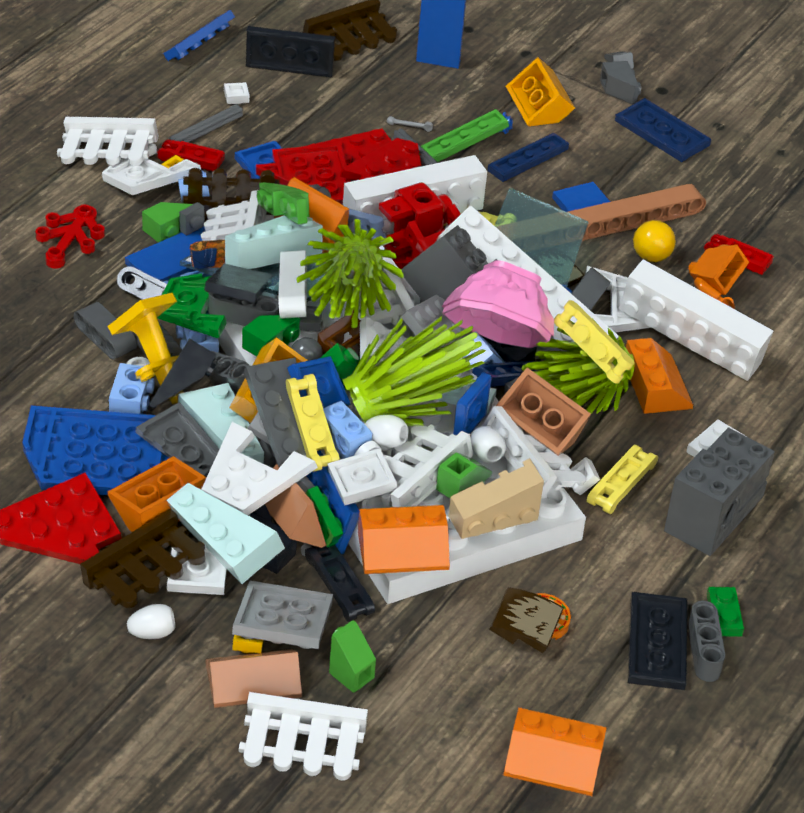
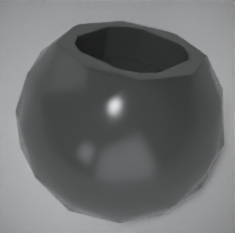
(308, 348)

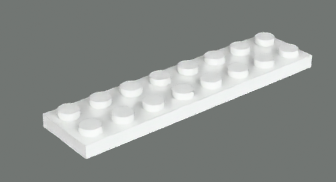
(497, 245)

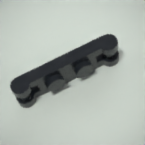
(340, 581)

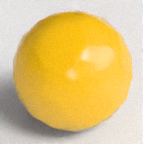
(654, 241)

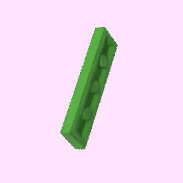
(466, 135)

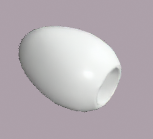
(388, 430)
(487, 444)
(152, 622)

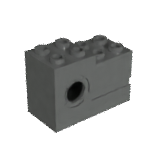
(444, 265)
(718, 490)

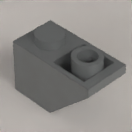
(620, 81)

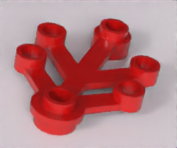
(81, 216)

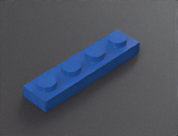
(194, 40)

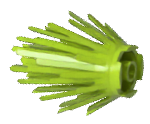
(350, 268)
(412, 372)
(576, 372)

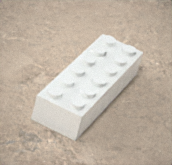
(459, 179)
(695, 319)

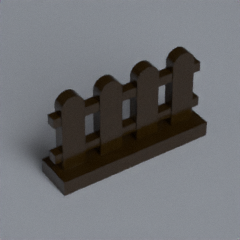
(355, 18)
(219, 186)
(129, 552)

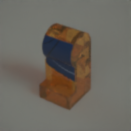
(207, 254)

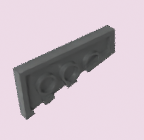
(273, 404)
(180, 436)

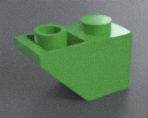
(162, 220)
(459, 474)
(351, 657)

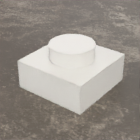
(236, 93)
(587, 468)

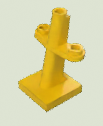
(144, 323)

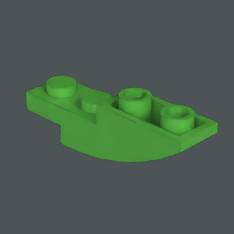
(284, 201)

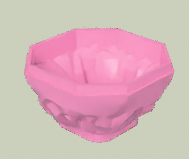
(502, 305)

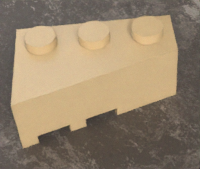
(499, 504)

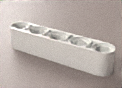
(292, 294)

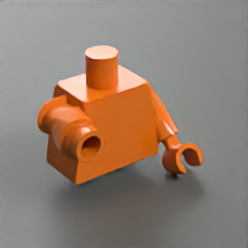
(718, 271)

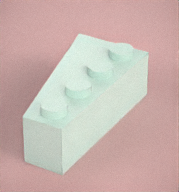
(264, 242)
(212, 413)
(230, 535)

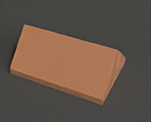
(544, 412)
(296, 515)
(262, 673)

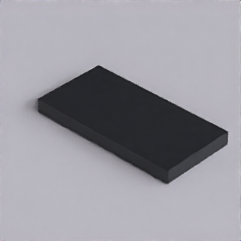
(290, 51)
(657, 641)

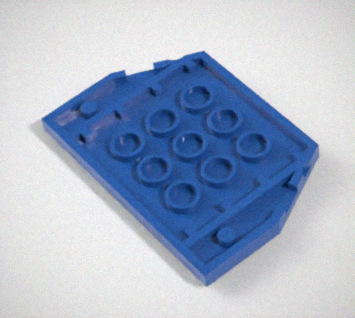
(79, 441)

